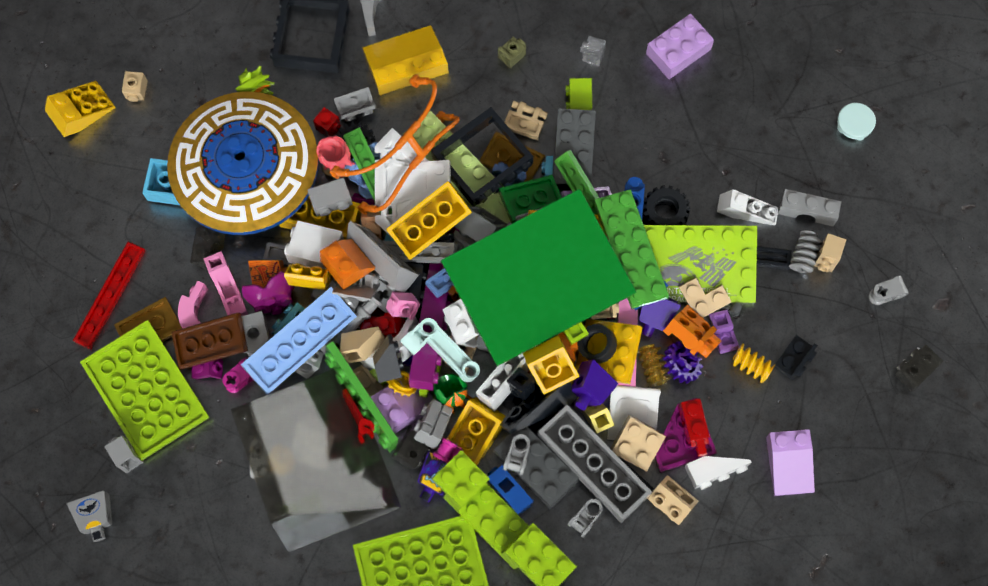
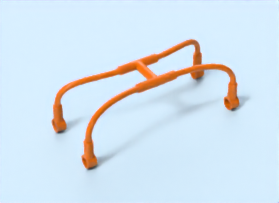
(421, 153)

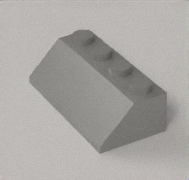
(386, 262)

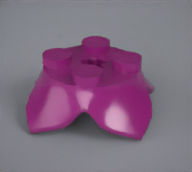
(272, 297)

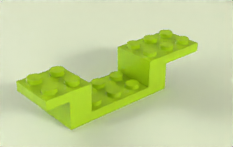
(499, 525)

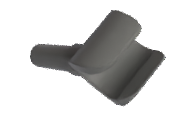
(734, 310)

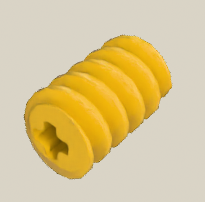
(752, 363)

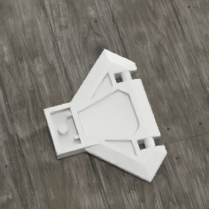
(418, 185)

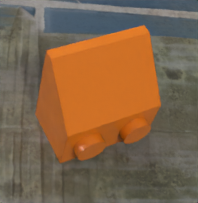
(345, 262)

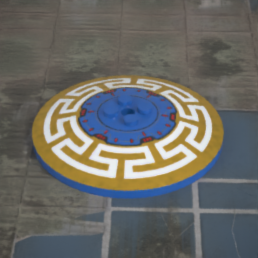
(248, 192)

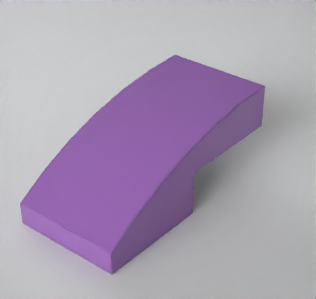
(723, 323)

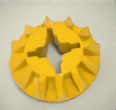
(405, 389)

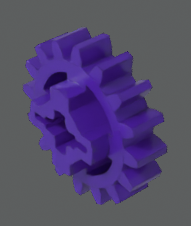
(682, 363)

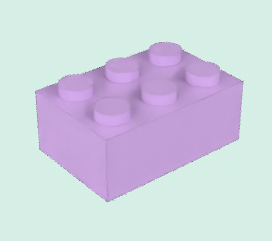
(679, 46)

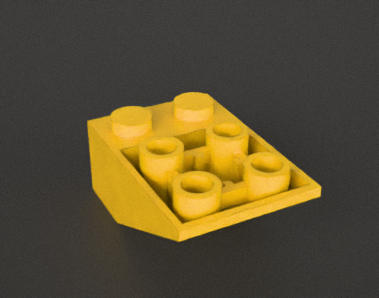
(78, 107)

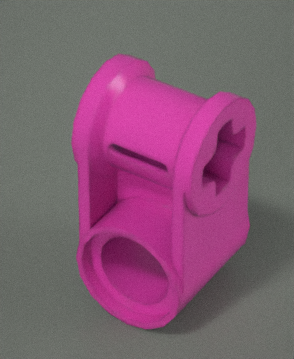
(238, 375)
(447, 450)

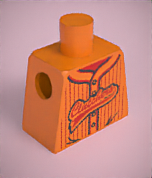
(263, 270)

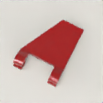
(360, 420)

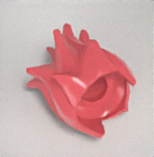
(334, 151)

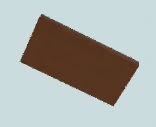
(209, 341)

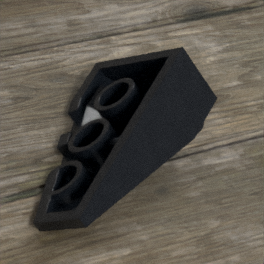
(538, 407)

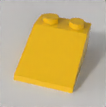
(476, 429)

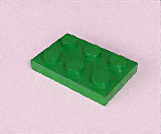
(529, 196)

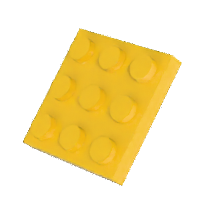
(622, 363)

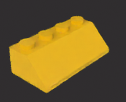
(429, 220)

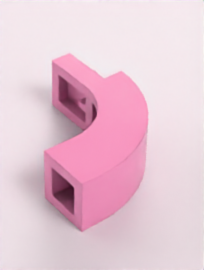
(225, 284)
(189, 306)

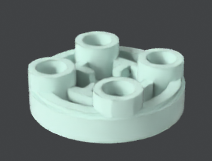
(856, 121)

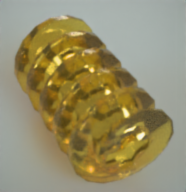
(653, 366)

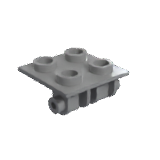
(361, 289)

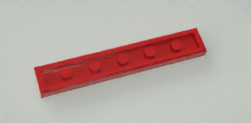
(109, 295)

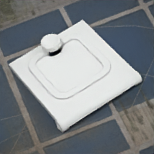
(634, 401)

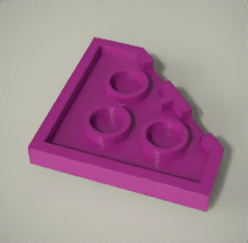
(674, 449)

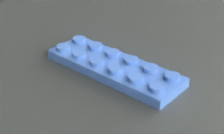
(298, 341)

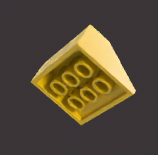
(402, 56)

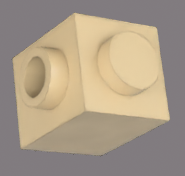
(134, 86)

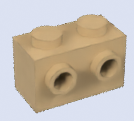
(673, 500)

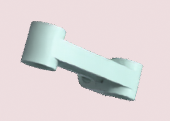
(443, 345)

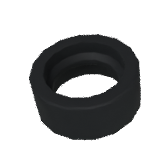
(609, 350)

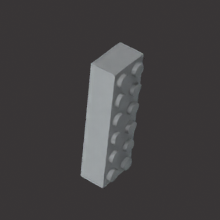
(594, 463)

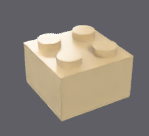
(637, 443)

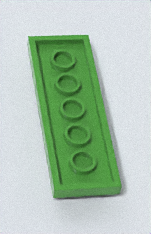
(631, 245)
(366, 406)

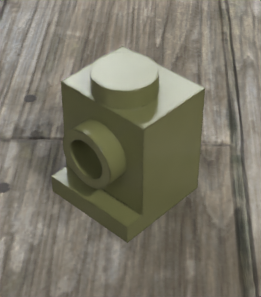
(509, 56)

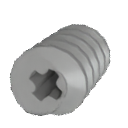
(805, 251)

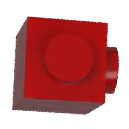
(327, 122)

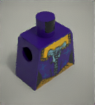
(430, 468)

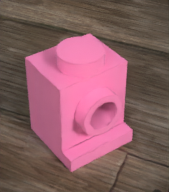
(402, 305)

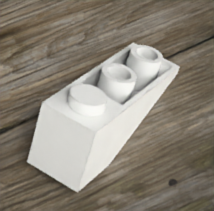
(744, 207)
(709, 469)

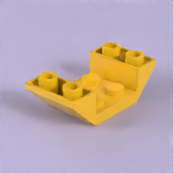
(308, 277)

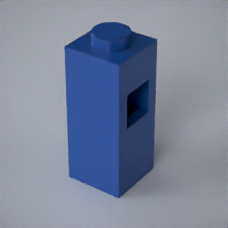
(509, 490)

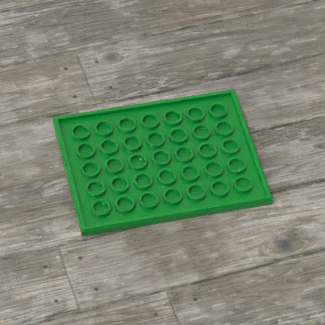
(538, 277)

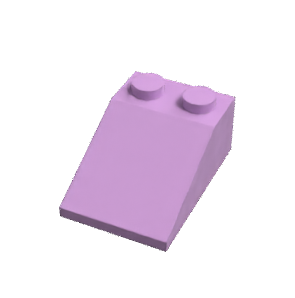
(400, 410)
(791, 462)

